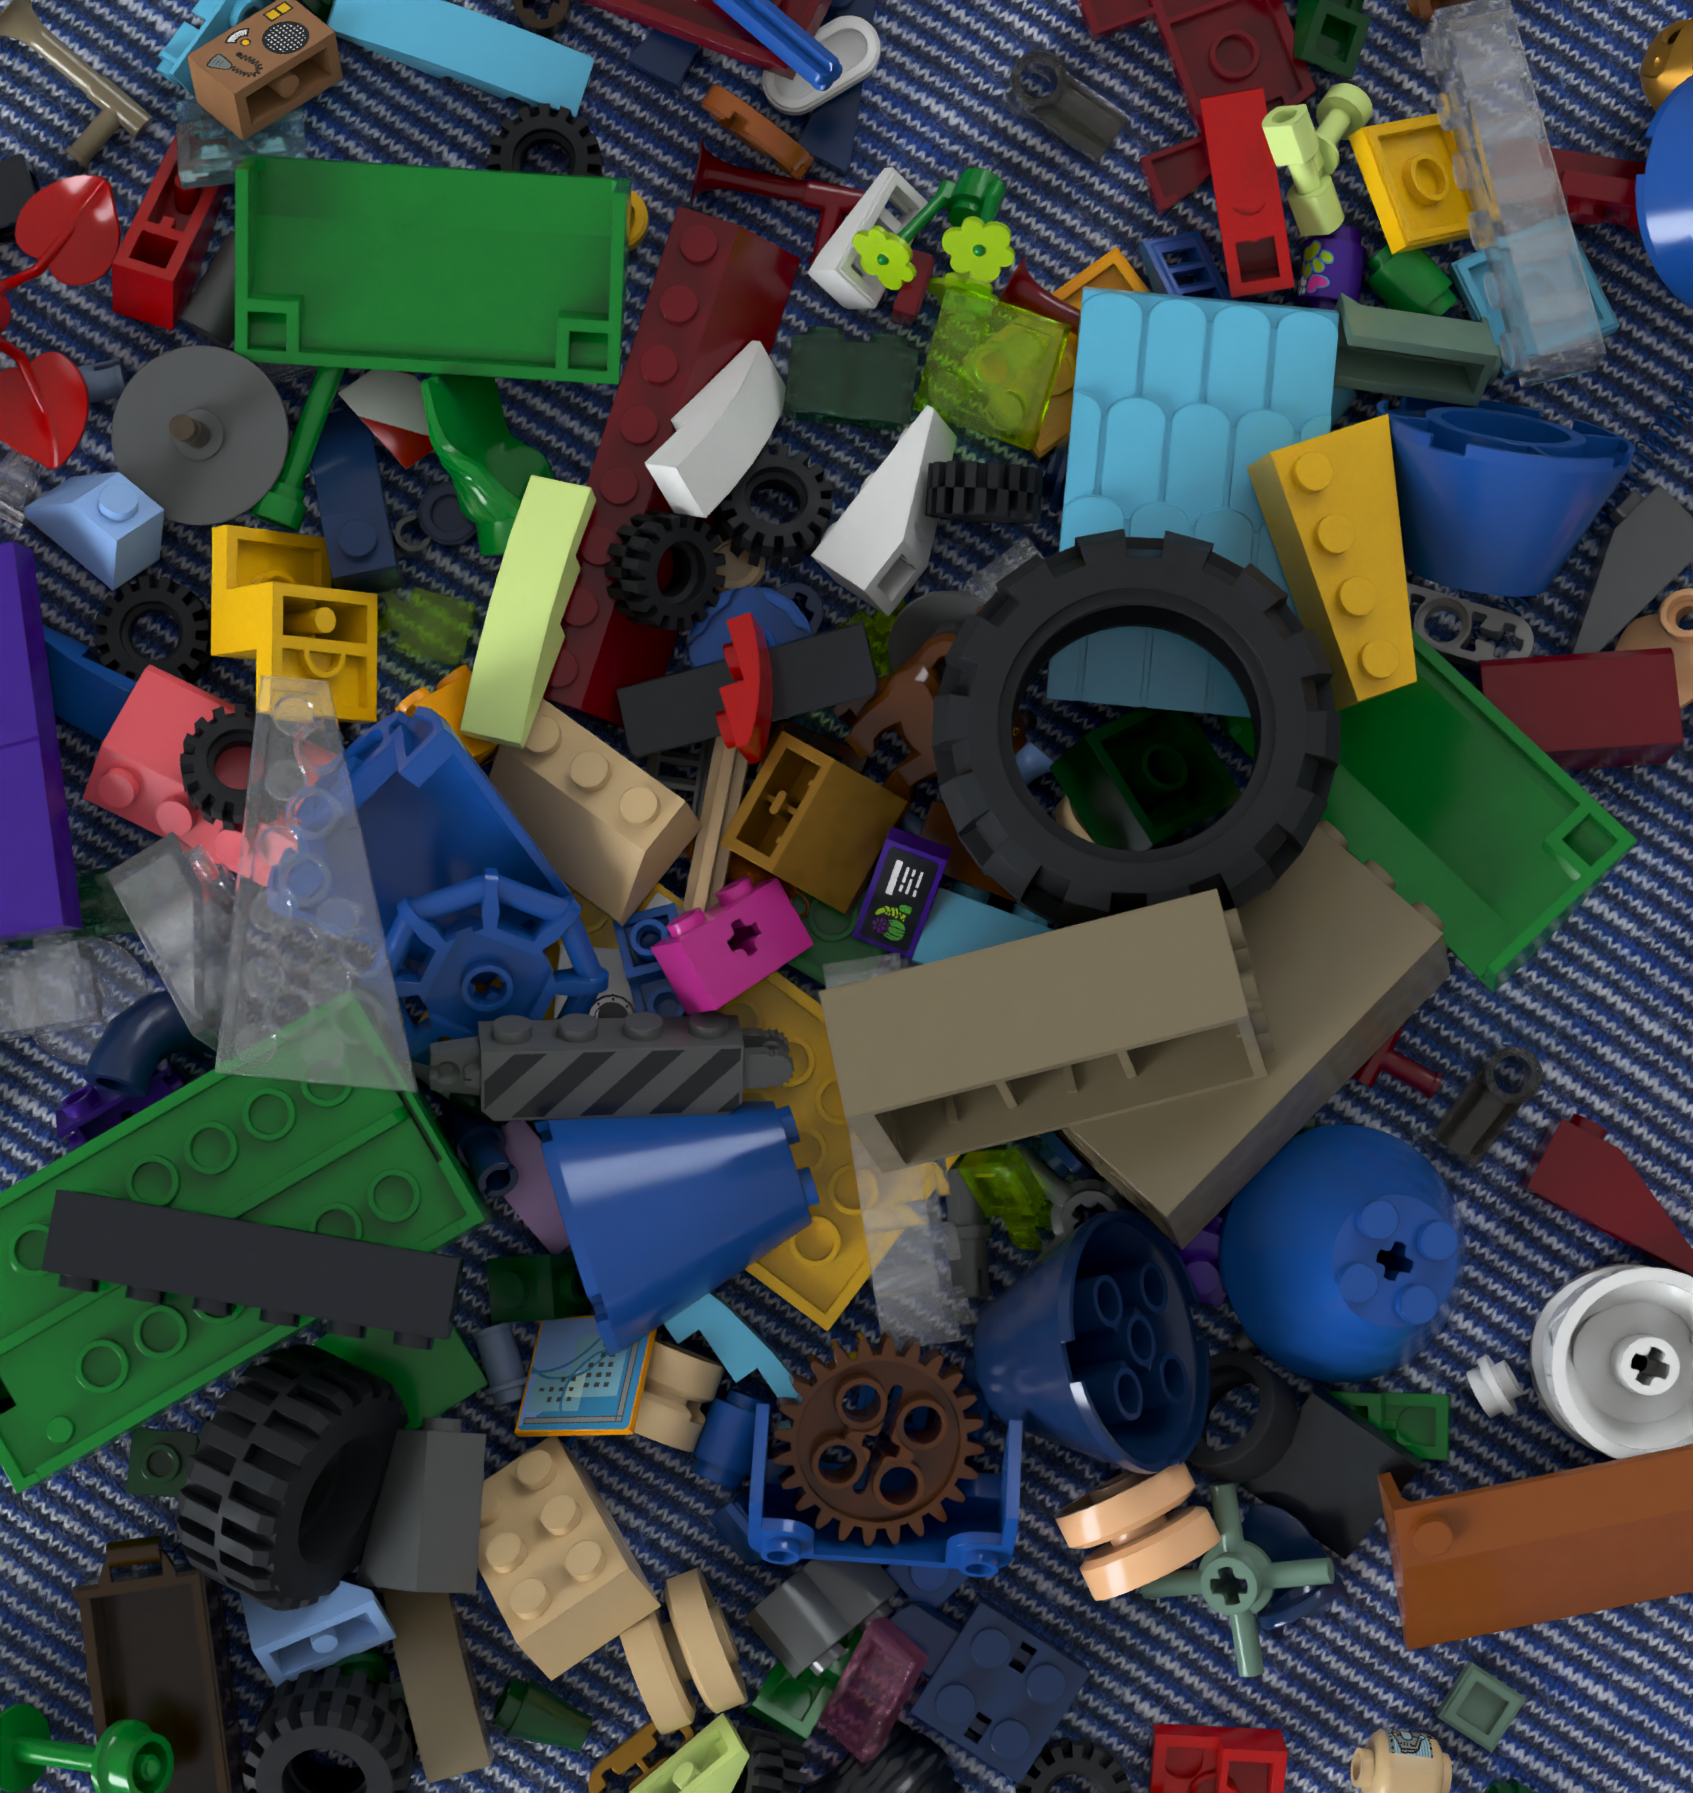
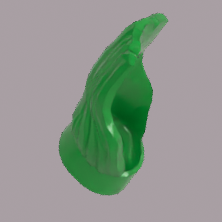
(480, 454)

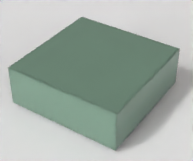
(1480, 1706)

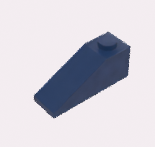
(354, 507)

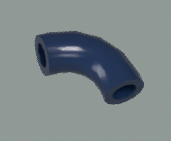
(138, 1043)

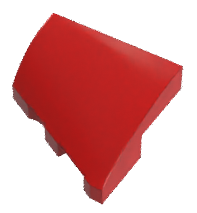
(1216, 1759)

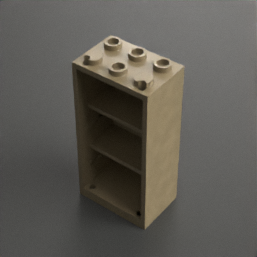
(1336, 977)
(1048, 1031)

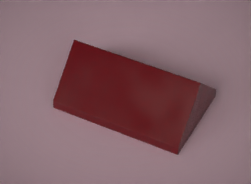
(1591, 705)

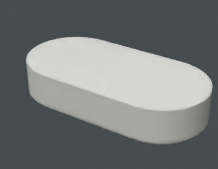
(858, 52)

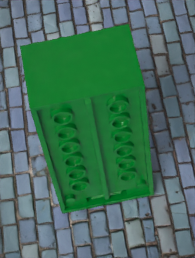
(238, 1147)

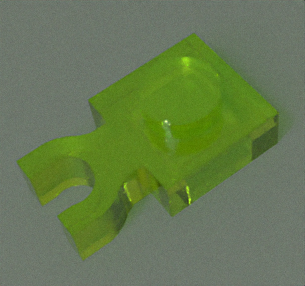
(428, 624)

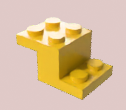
(279, 609)

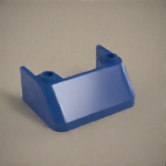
(974, 1537)

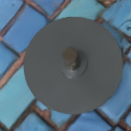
(201, 434)

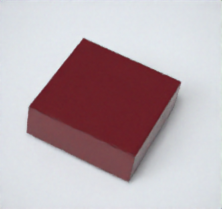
(912, 293)

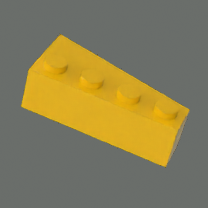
(1342, 553)

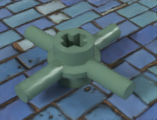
(1247, 1562)

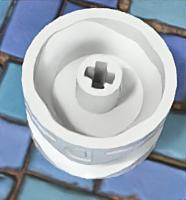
(1586, 1353)

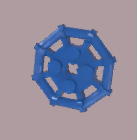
(494, 946)

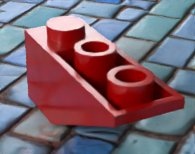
(1246, 193)

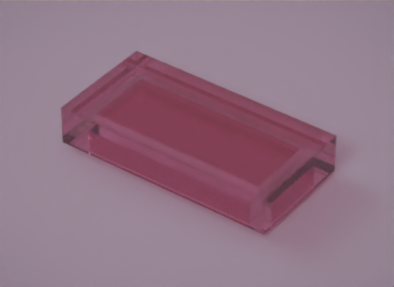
(873, 1689)

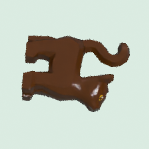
(907, 707)

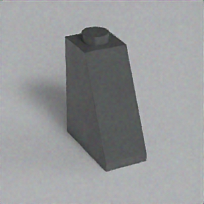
(428, 1512)

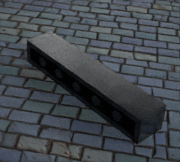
(252, 1265)

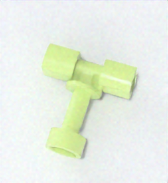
(1314, 154)

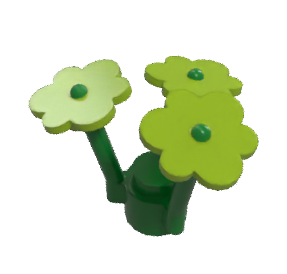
(975, 241)

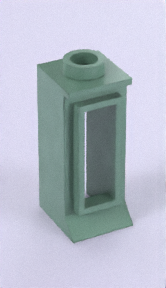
(1414, 354)

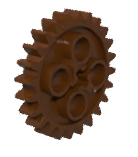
(931, 1454)

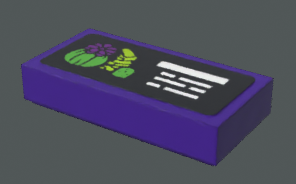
(901, 892)

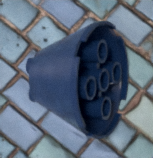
(1099, 1347)

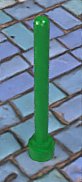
(284, 502)

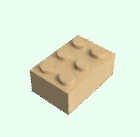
(557, 1559)

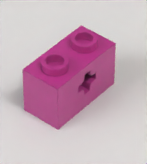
(712, 971)

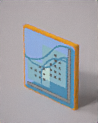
(577, 1386)

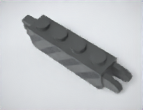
(610, 1065)

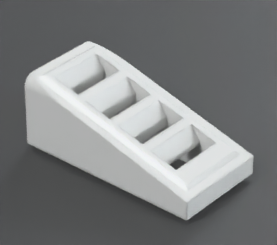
(838, 263)

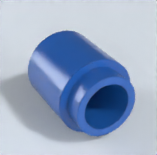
(727, 1439)

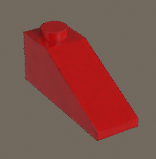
(164, 247)

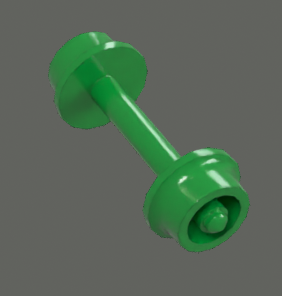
(123, 1761)

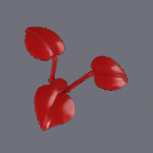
(76, 236)

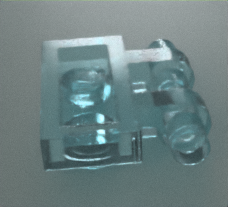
(212, 152)

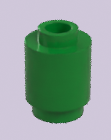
(1410, 282)

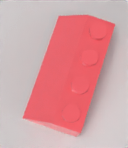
(141, 770)

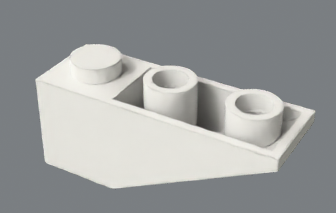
(884, 533)

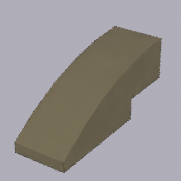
(438, 1683)

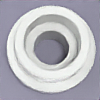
(1494, 1386)

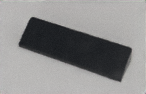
(805, 678)

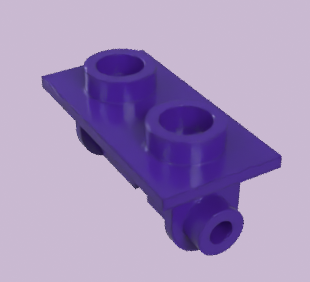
(94, 1111)

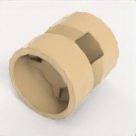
(673, 1395)

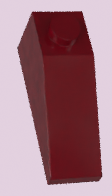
(1601, 1188)

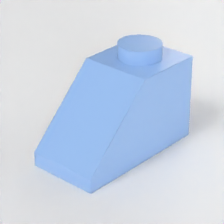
(102, 525)
(316, 1635)

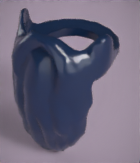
(1288, 1539)

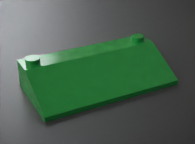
(431, 269)
(1465, 815)

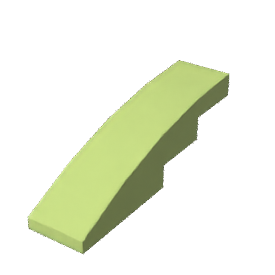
(526, 612)

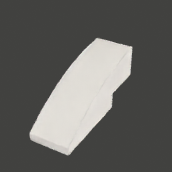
(719, 433)

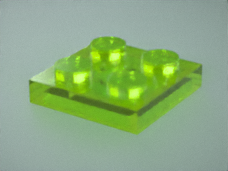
(992, 367)

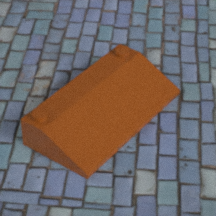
(1541, 1546)

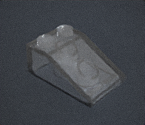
(184, 920)

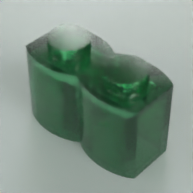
(851, 380)

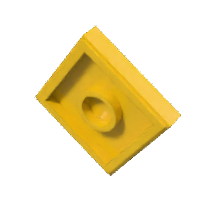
(1413, 182)

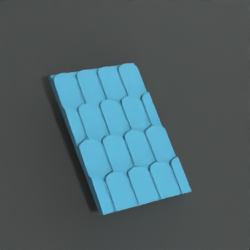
(1160, 440)

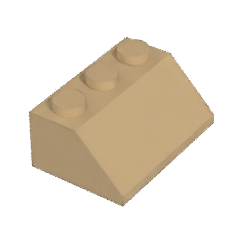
(593, 812)

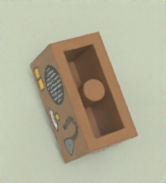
(265, 67)

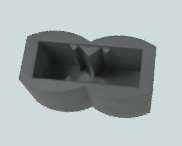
(818, 1609)

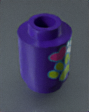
(1329, 267)

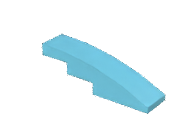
(467, 47)
(733, 1342)

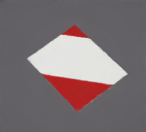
(393, 410)

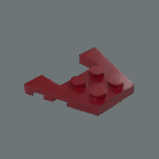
(1213, 52)

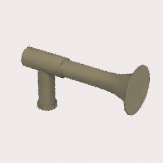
(117, 108)

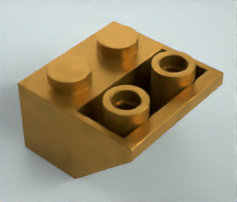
(814, 823)

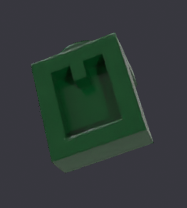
(159, 1461)

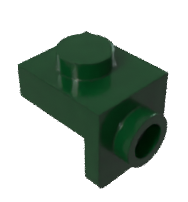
(535, 1288)

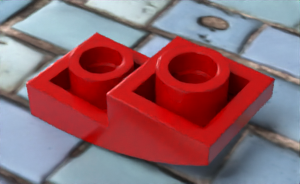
(748, 702)

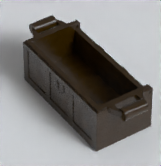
(164, 1659)

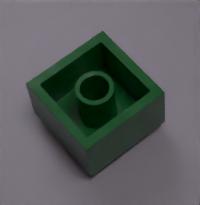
(1146, 780)

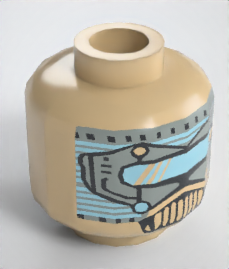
(1401, 1764)

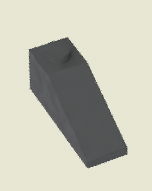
(1631, 566)

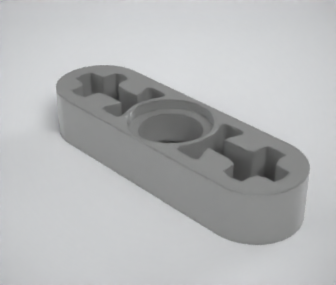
(1493, 627)

